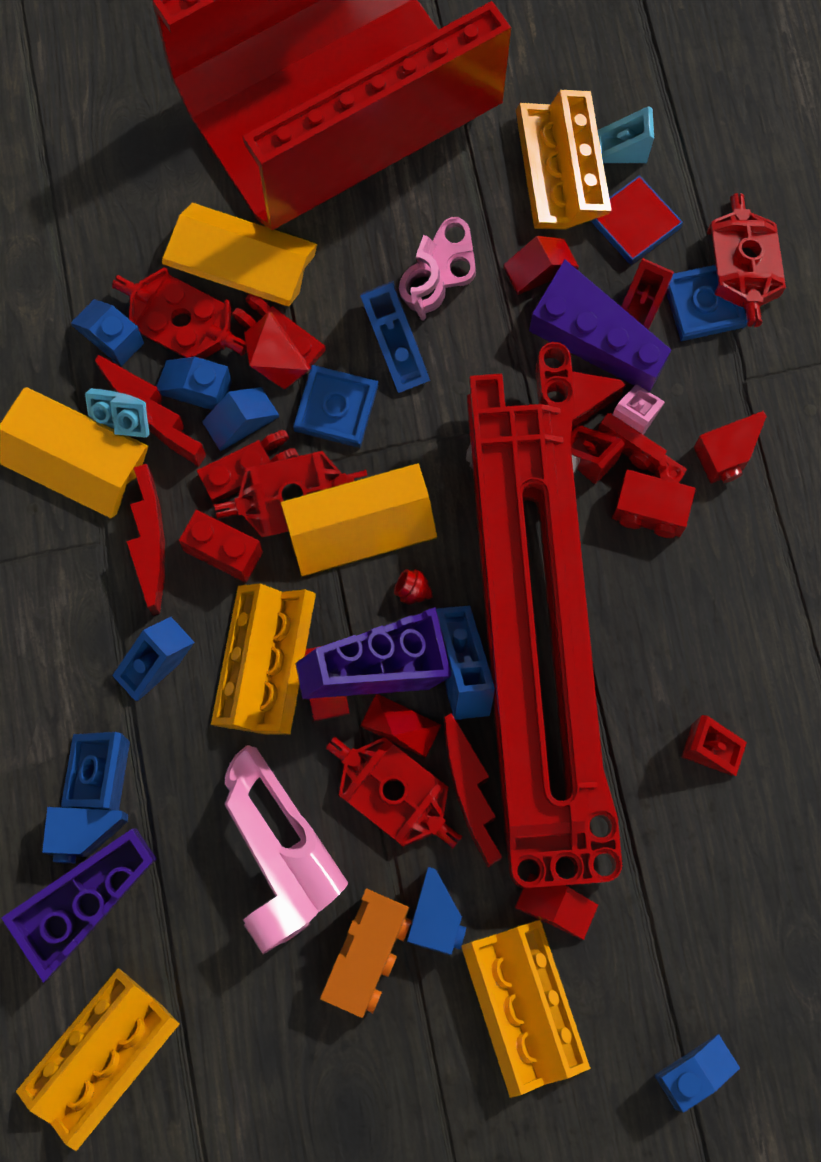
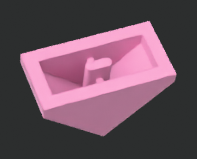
(638, 408)

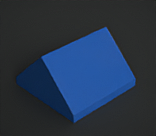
(96, 771)

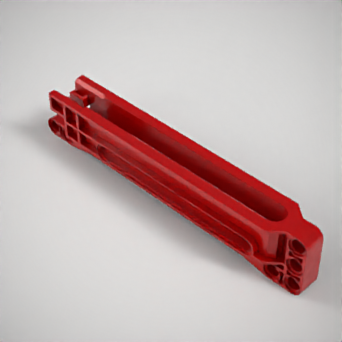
(519, 458)

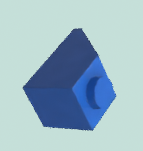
(109, 331)
(195, 381)
(153, 657)
(79, 831)
(436, 918)
(697, 1074)

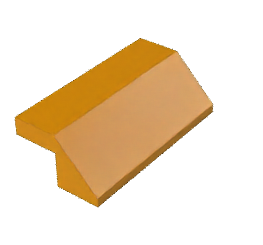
(563, 161)
(239, 254)
(68, 452)
(359, 519)
(259, 666)
(525, 1008)
(97, 1058)

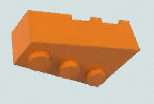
(367, 954)

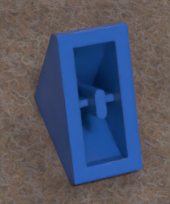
(239, 416)

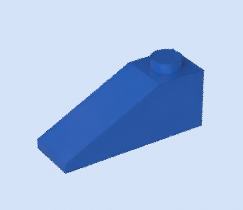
(395, 336)
(471, 683)

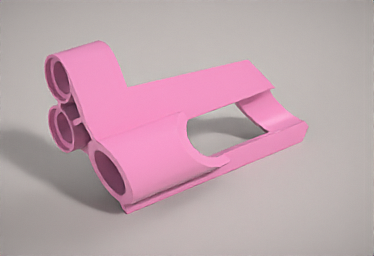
(435, 262)
(299, 876)

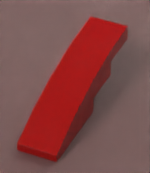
(161, 421)
(149, 548)
(467, 776)

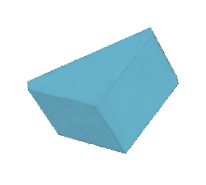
(628, 138)

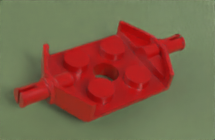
(743, 278)
(163, 297)
(263, 486)
(407, 819)

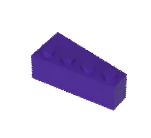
(598, 329)
(383, 660)
(71, 907)

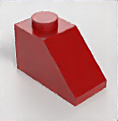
(729, 448)

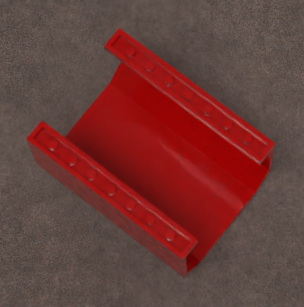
(326, 89)

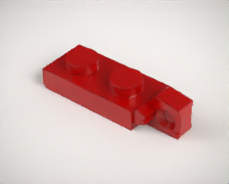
(643, 451)

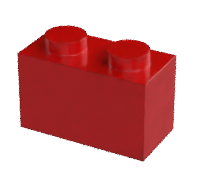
(653, 504)
(221, 546)

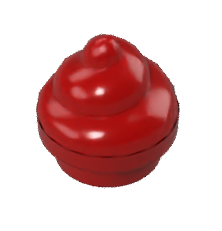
(412, 587)

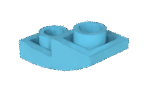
(118, 411)

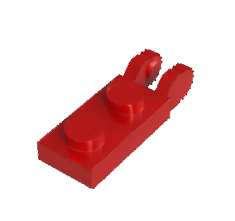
(308, 346)
(225, 475)

